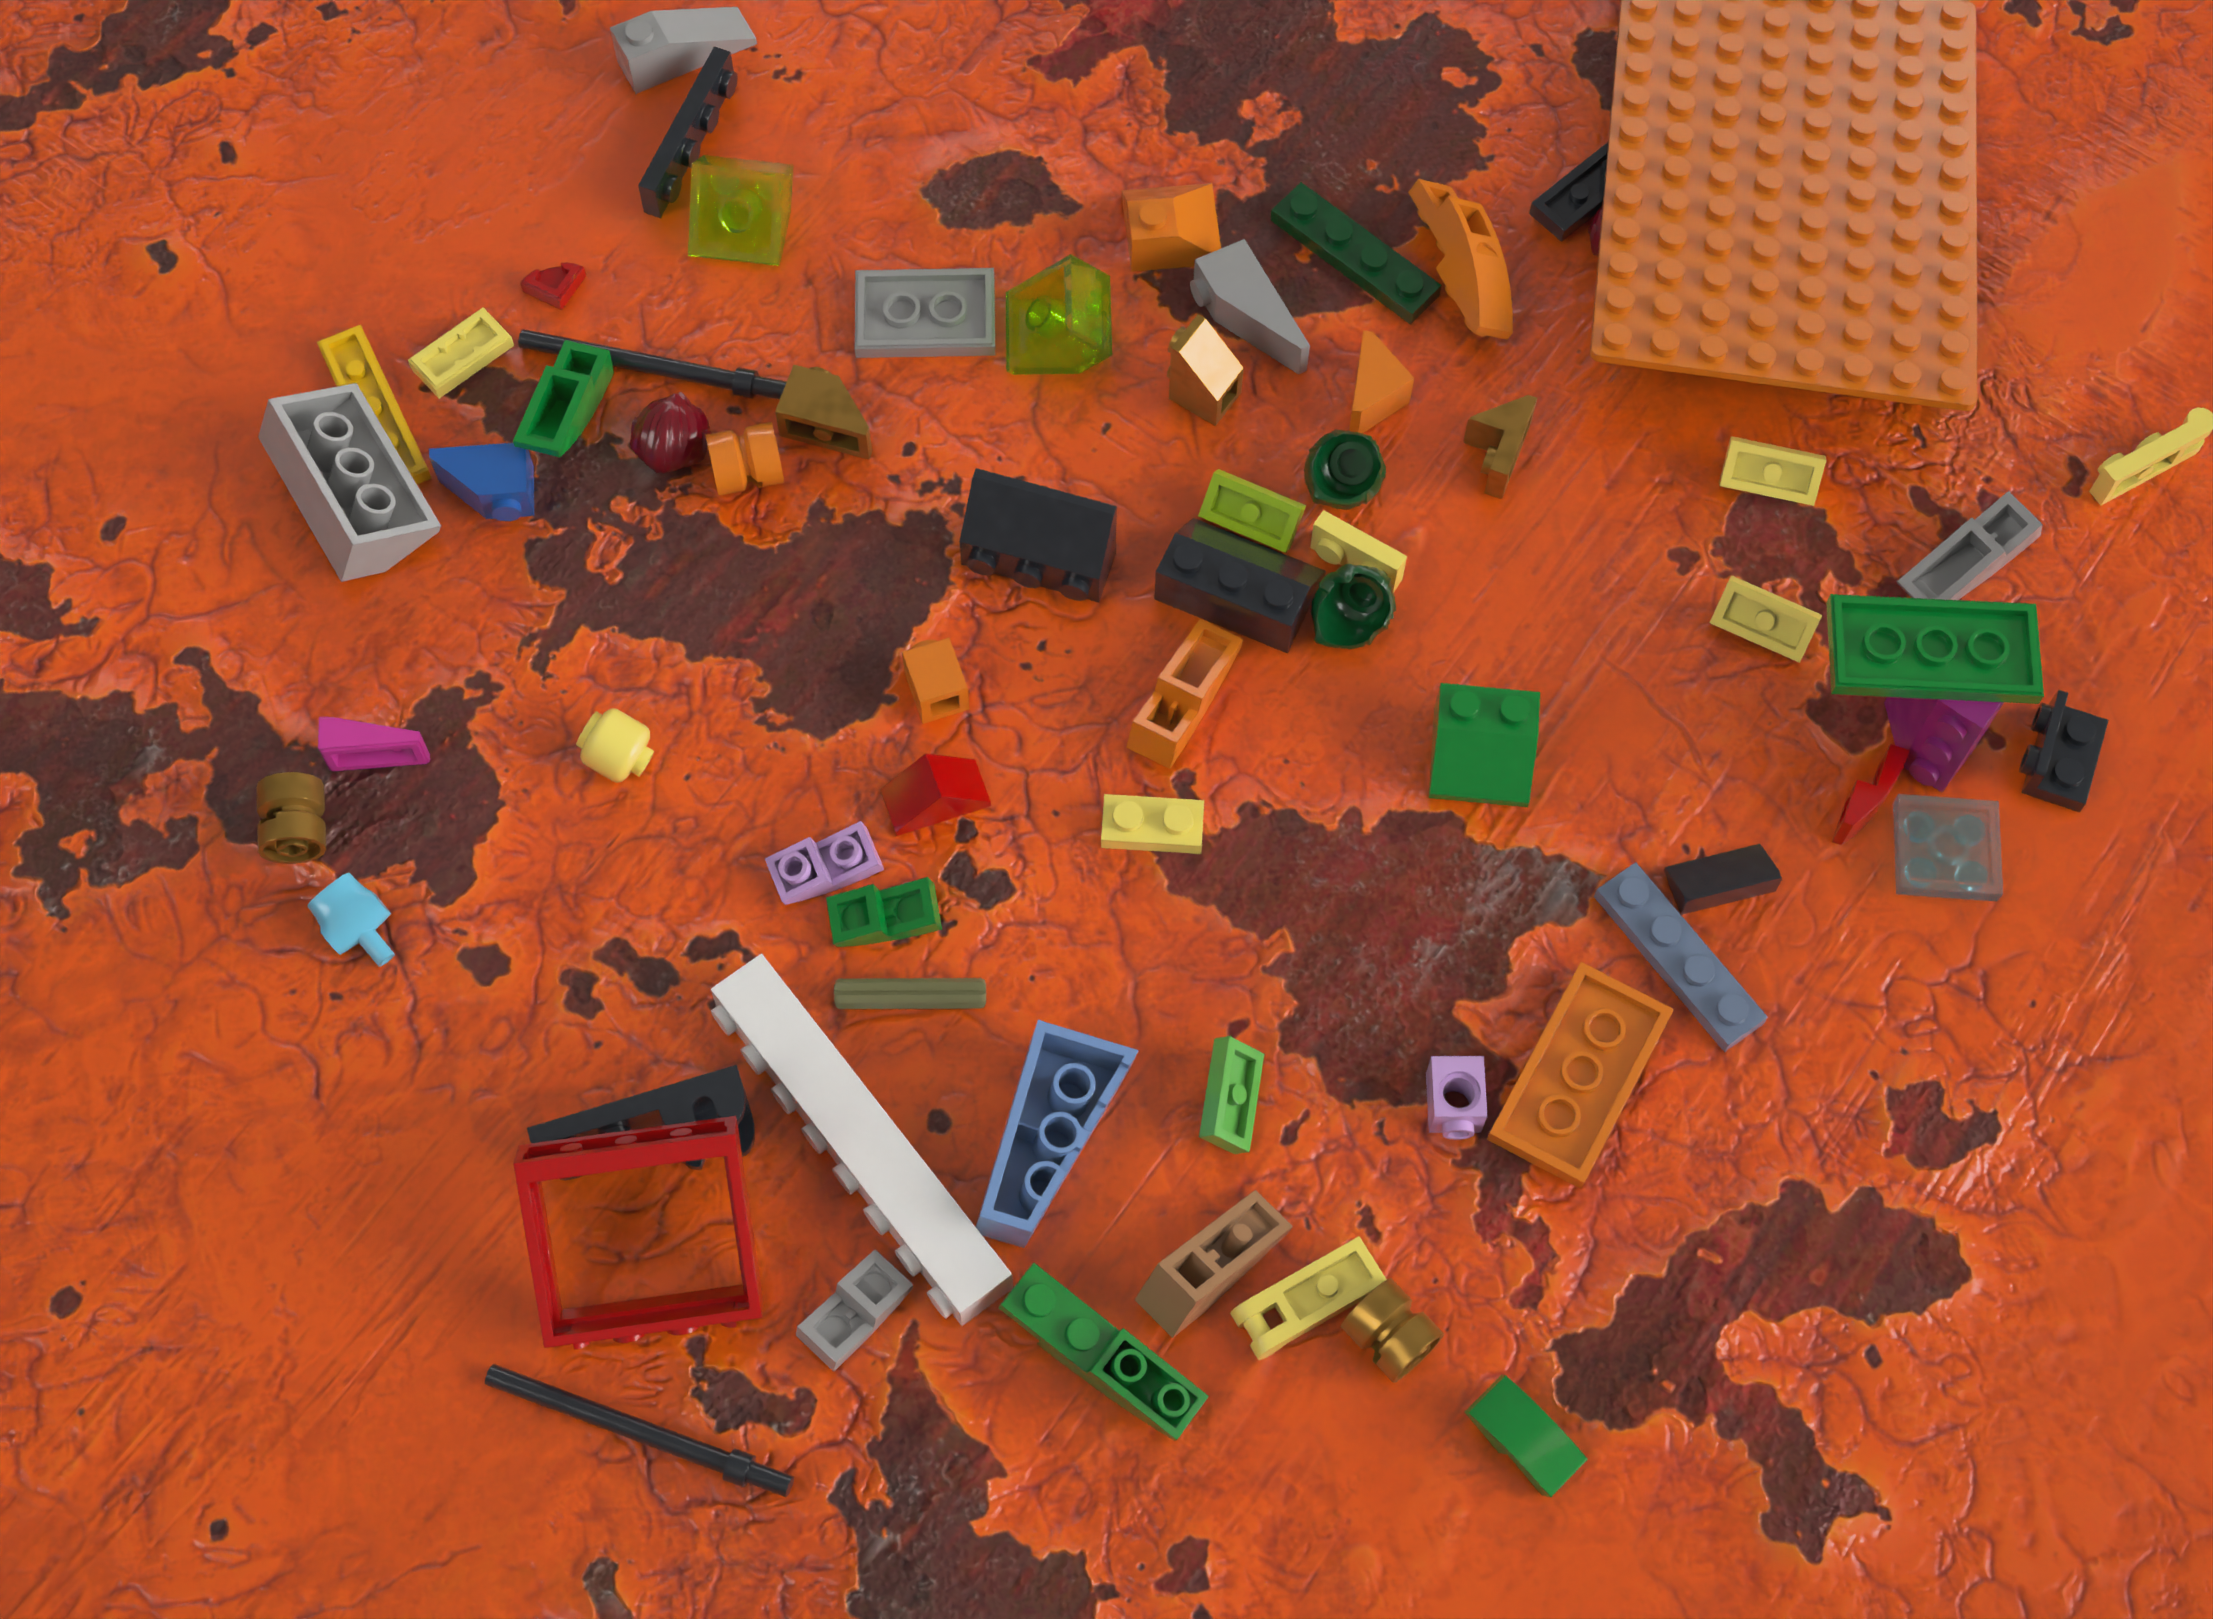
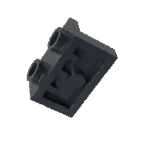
(2064, 753)

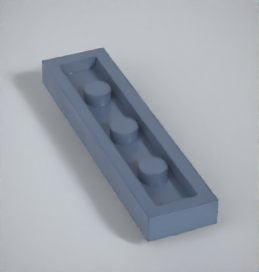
(1680, 957)

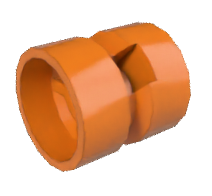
(745, 458)

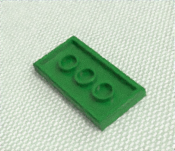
(1934, 649)

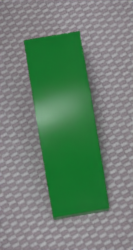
(565, 399)

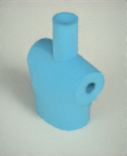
(350, 917)

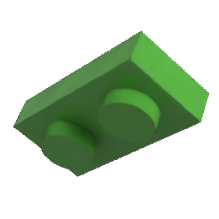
(1231, 1095)

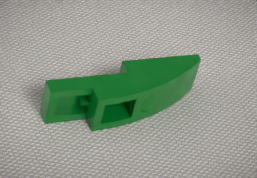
(1102, 1354)

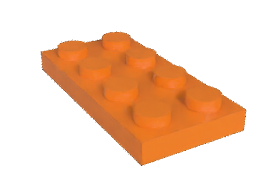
(1580, 1075)

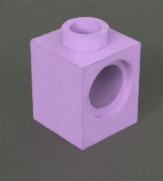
(1460, 1075)

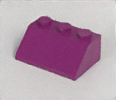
(1938, 734)

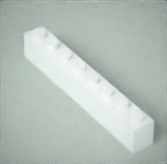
(862, 1141)

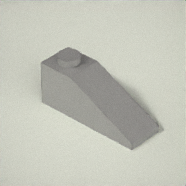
(676, 42)
(1248, 305)

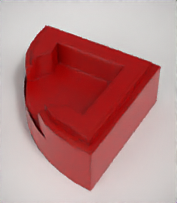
(554, 284)

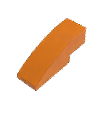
(1183, 693)

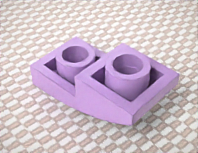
(824, 866)

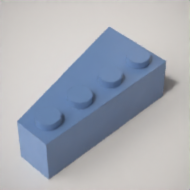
(1053, 1113)

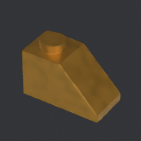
(822, 413)

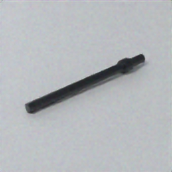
(742, 381)
(736, 1466)

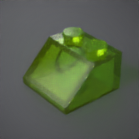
(739, 209)
(1059, 320)

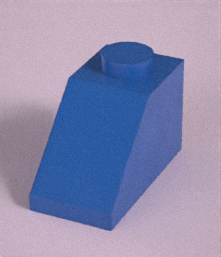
(489, 478)

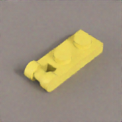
(2152, 456)
(1309, 1297)

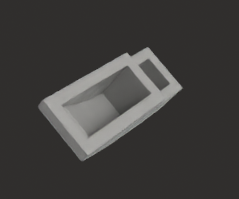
(1973, 552)

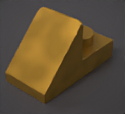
(1501, 434)

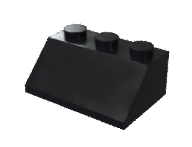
(1038, 536)
(1236, 583)

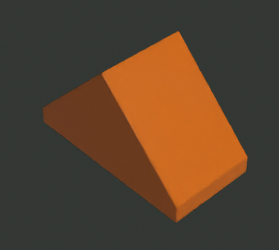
(1380, 385)

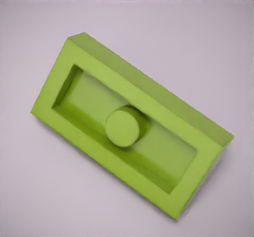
(1251, 510)

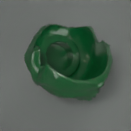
(1344, 469)
(1352, 606)

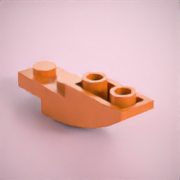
(1472, 261)

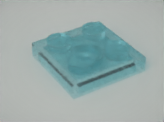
(1947, 847)

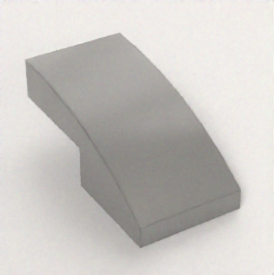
(854, 1310)

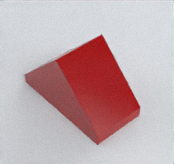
(933, 792)

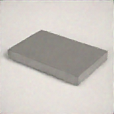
(924, 312)

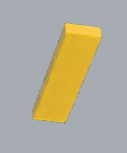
(353, 361)

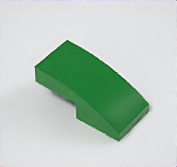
(883, 915)
(1526, 1435)

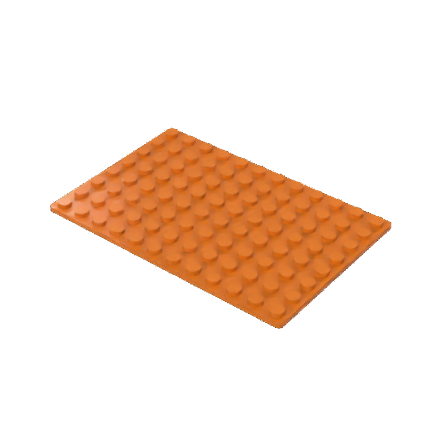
(1794, 196)

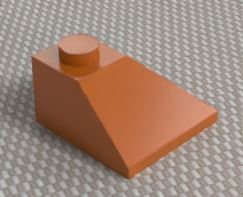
(1170, 226)

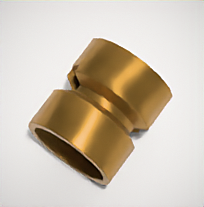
(291, 818)
(1392, 1330)

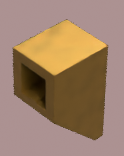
(1203, 371)

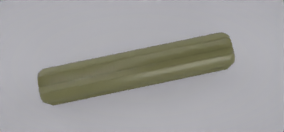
(909, 993)

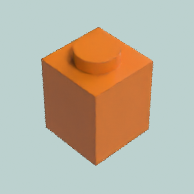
(935, 679)

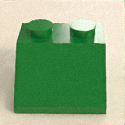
(1484, 744)

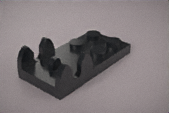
(691, 1100)

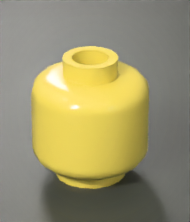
(615, 745)

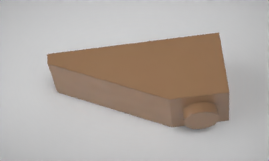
(1211, 1263)

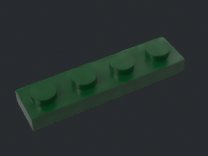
(1355, 253)

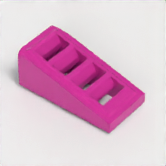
(364, 745)

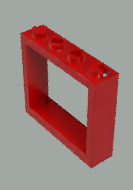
(622, 1151)

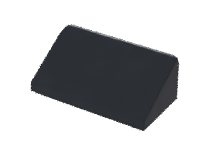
(1722, 878)

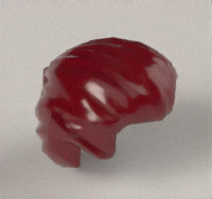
(670, 434)

